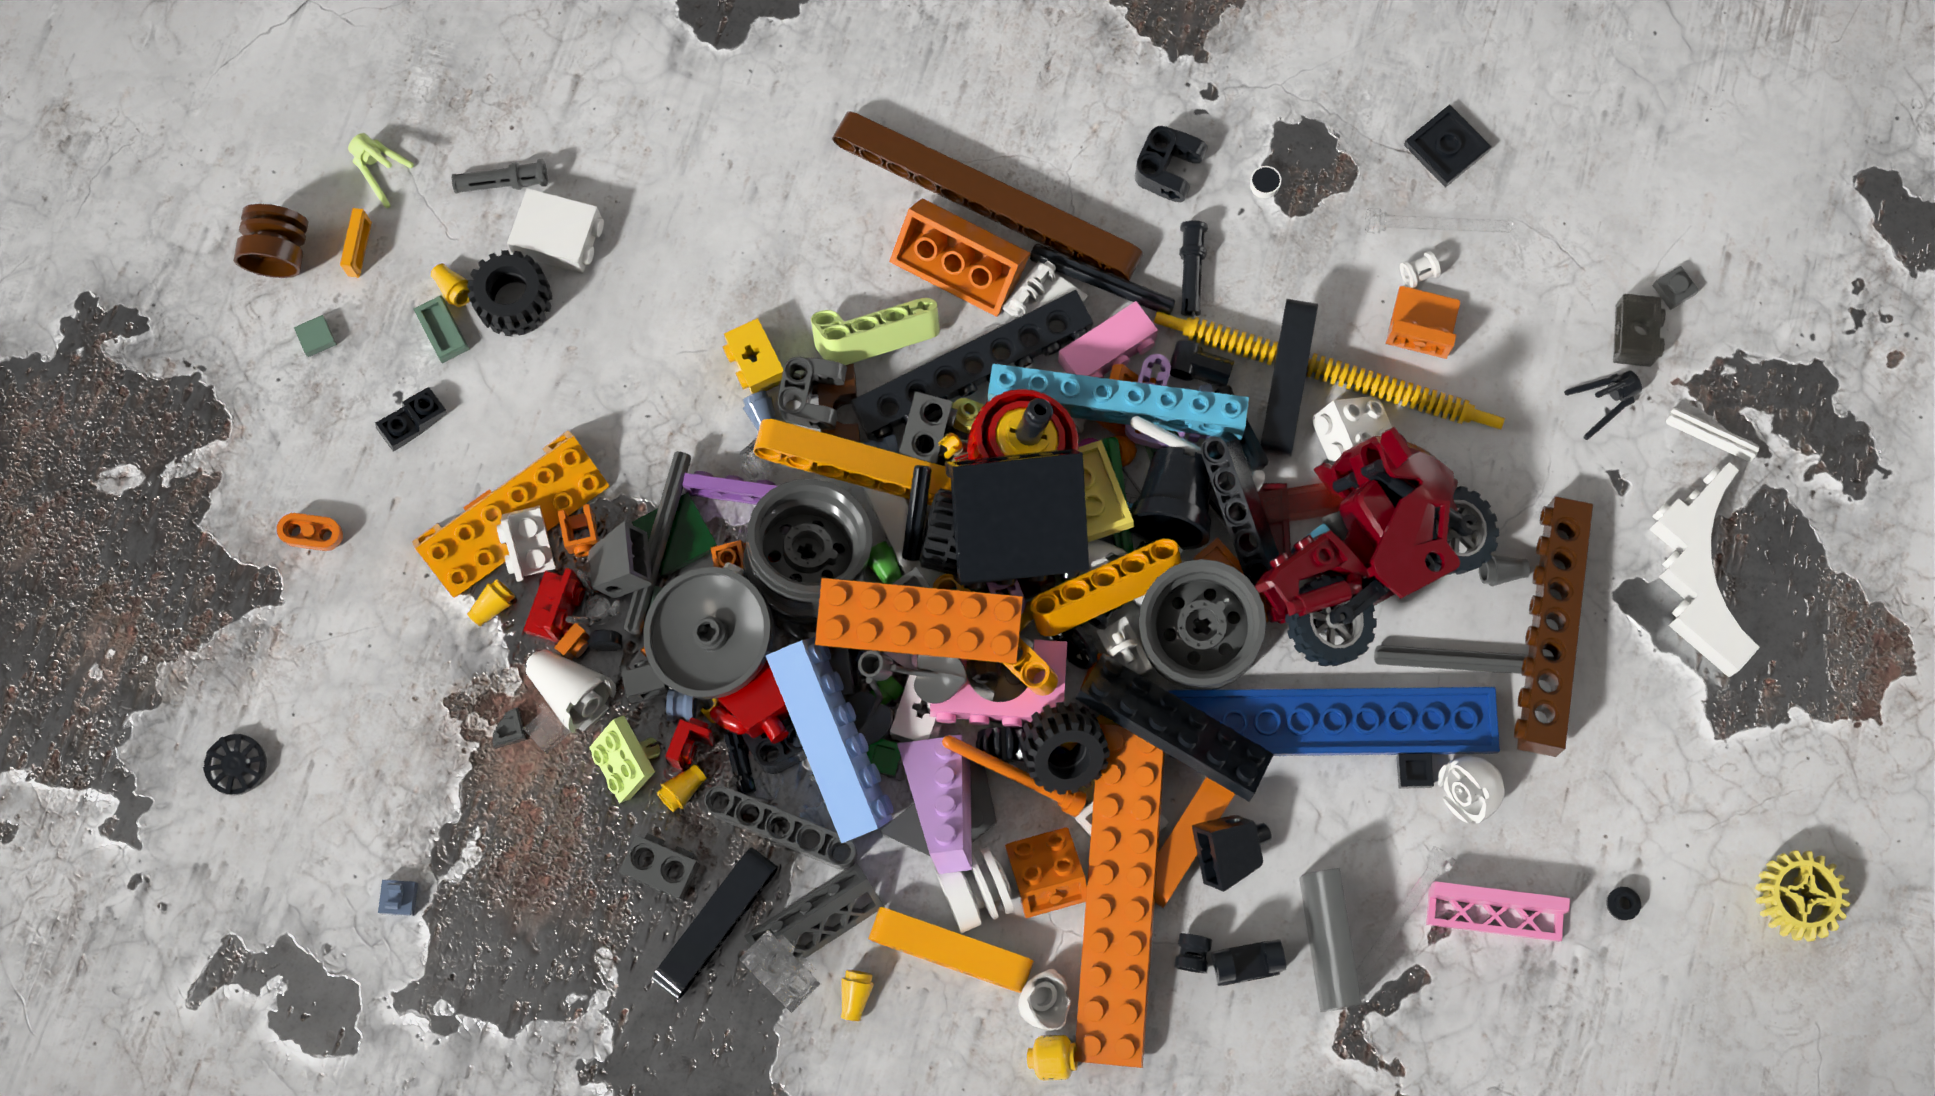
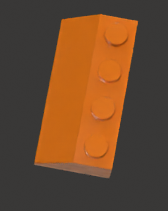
(958, 256)

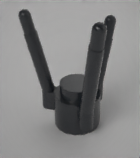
(1619, 387)

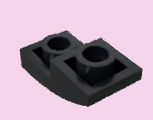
(411, 420)

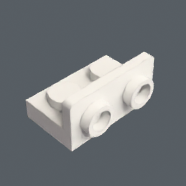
(526, 542)

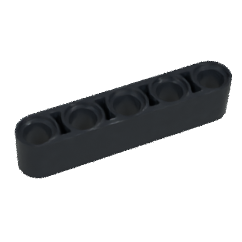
(1289, 377)
(1229, 499)
(714, 923)

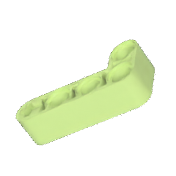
(874, 332)

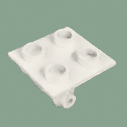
(1038, 289)

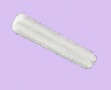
(1712, 434)

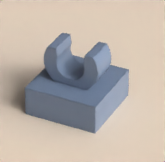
(398, 897)

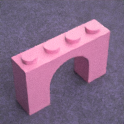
(1012, 713)

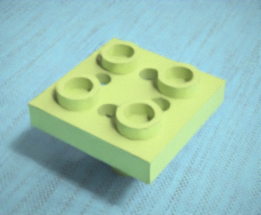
(624, 758)

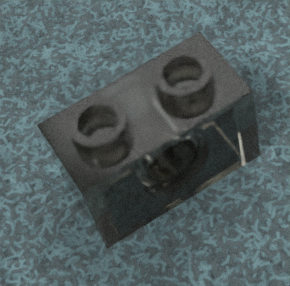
(1631, 346)

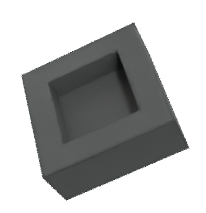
(1675, 287)

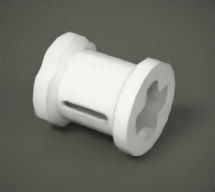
(1420, 269)

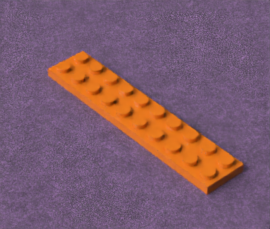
(1120, 902)

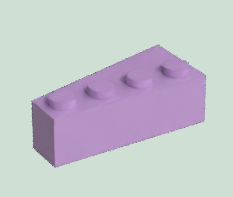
(942, 799)

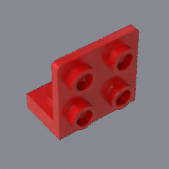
(553, 604)

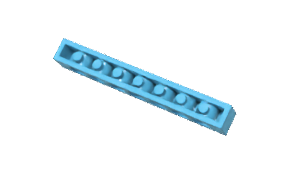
(1122, 400)

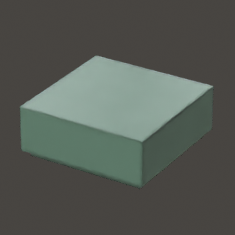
(315, 336)

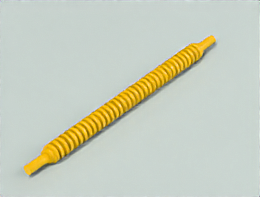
(1465, 412)

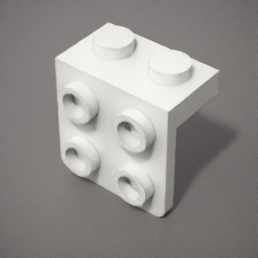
(1349, 423)

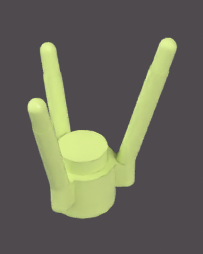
(369, 152)

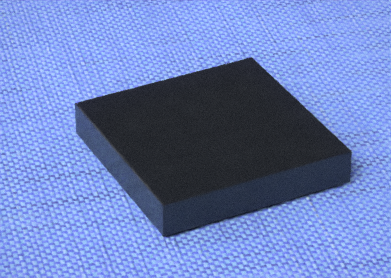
(1447, 145)

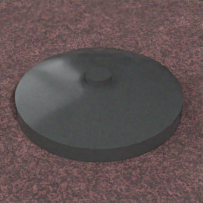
(708, 633)

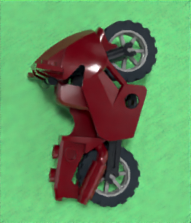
(1399, 529)

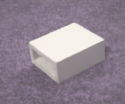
(556, 230)

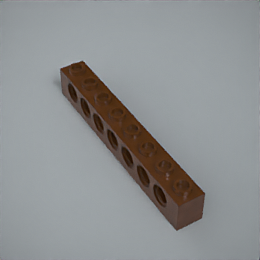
(1575, 520)

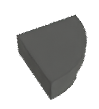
(509, 729)

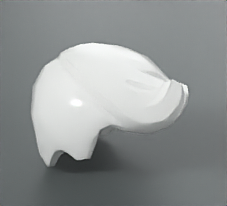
(1045, 1001)

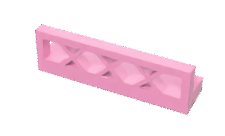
(1497, 898)

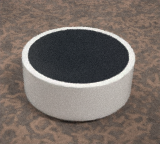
(1265, 182)

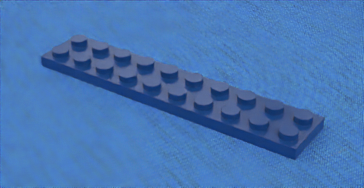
(1357, 719)

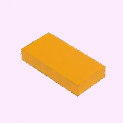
(355, 243)

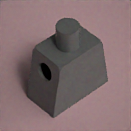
(620, 562)

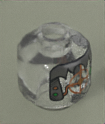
(757, 467)

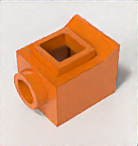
(578, 522)

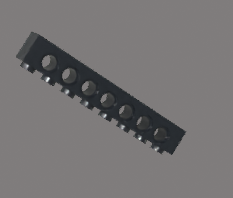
(1067, 309)

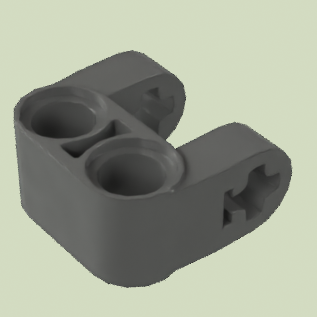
(801, 390)

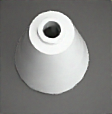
(570, 689)

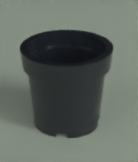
(1174, 500)

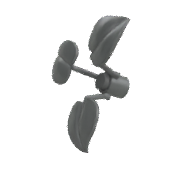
(934, 683)

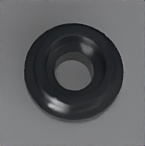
(1614, 906)

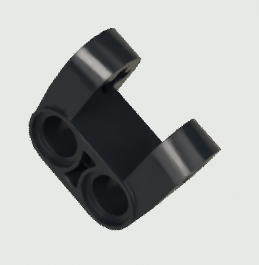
(1179, 145)
(788, 753)
(1248, 962)

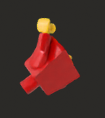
(753, 709)

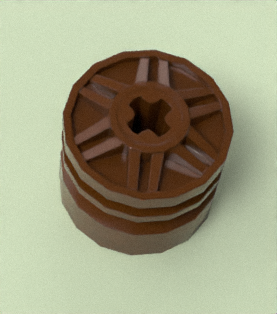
(271, 241)

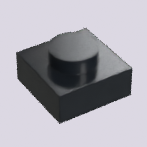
(1415, 770)

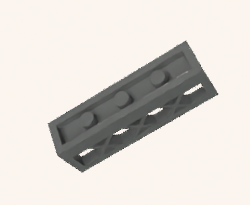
(812, 912)

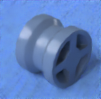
(680, 706)

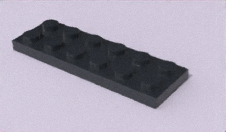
(1175, 727)

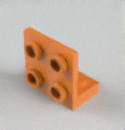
(1423, 322)
(1047, 872)

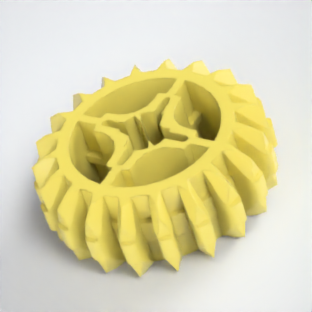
(1808, 870)

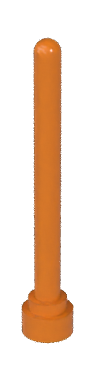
(1069, 802)

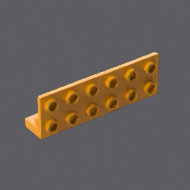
(470, 543)

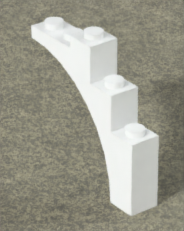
(1689, 571)

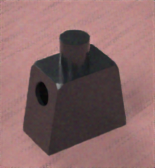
(1229, 849)

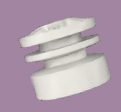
(976, 889)

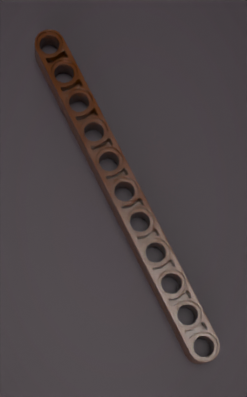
(986, 195)

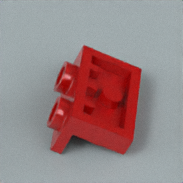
(683, 747)

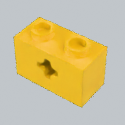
(748, 341)

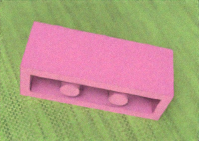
(1110, 343)

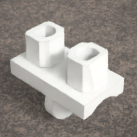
(1124, 646)

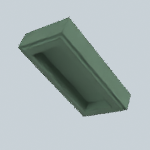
(441, 329)

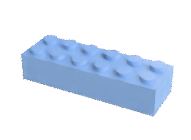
(830, 738)

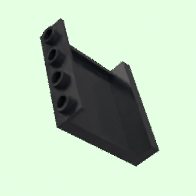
(1019, 517)

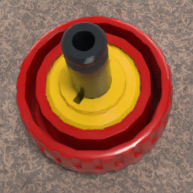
(1021, 424)

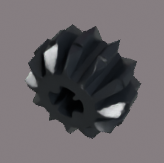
(1001, 743)

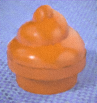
(1127, 449)

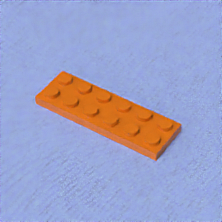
(918, 620)

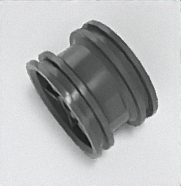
(803, 507)
(1189, 582)

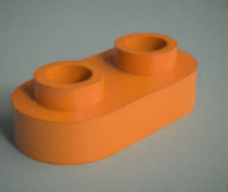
(311, 531)

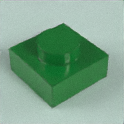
(885, 756)

